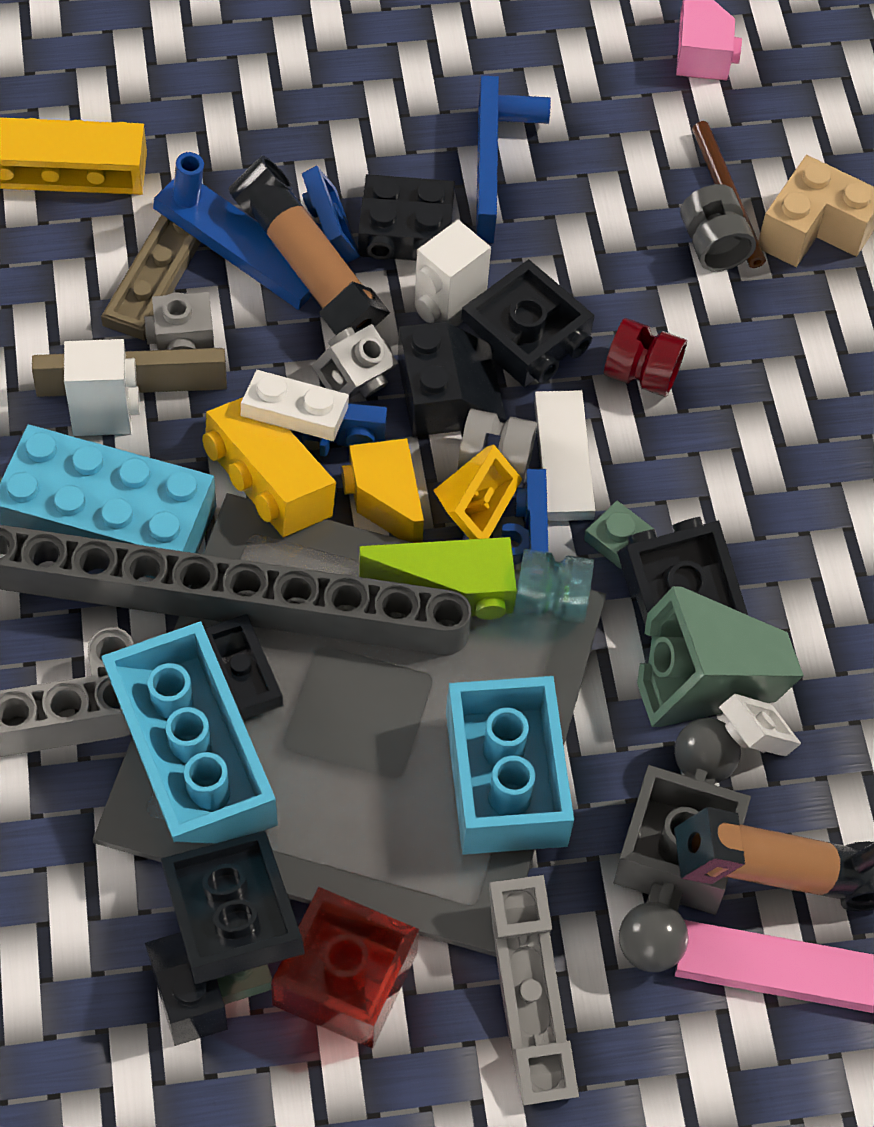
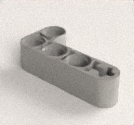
(44, 702)

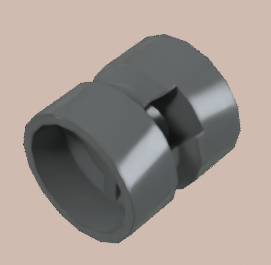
(717, 227)

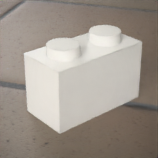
(450, 273)
(100, 387)

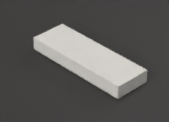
(564, 454)

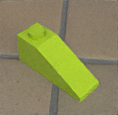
(473, 567)

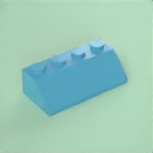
(191, 737)

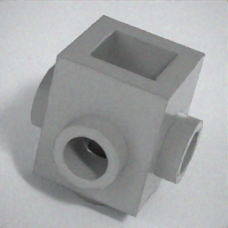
(180, 322)
(355, 362)

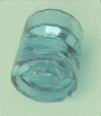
(554, 586)

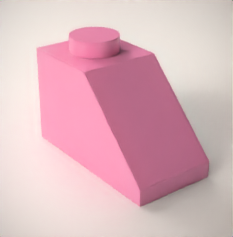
(706, 41)

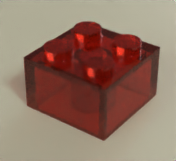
(348, 969)

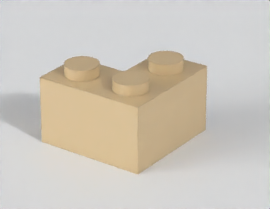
(820, 205)

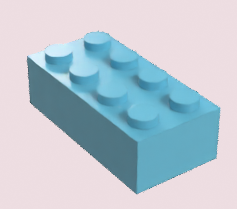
(104, 493)

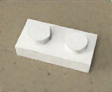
(294, 405)
(758, 726)

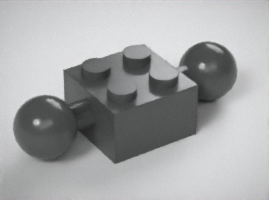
(654, 932)

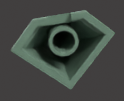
(707, 655)

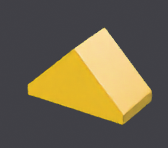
(479, 492)

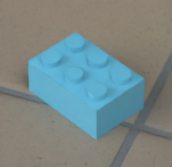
(508, 765)

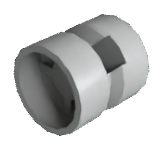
(514, 444)

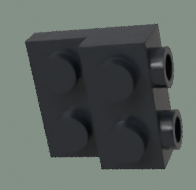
(402, 215)
(530, 323)
(687, 558)

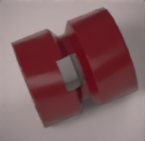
(645, 357)

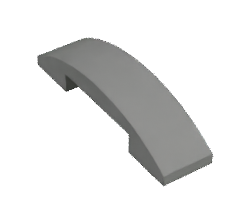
(531, 990)

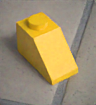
(385, 487)

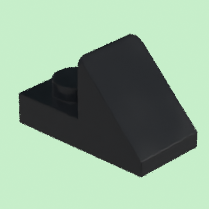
(247, 676)

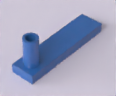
(490, 111)
(227, 230)

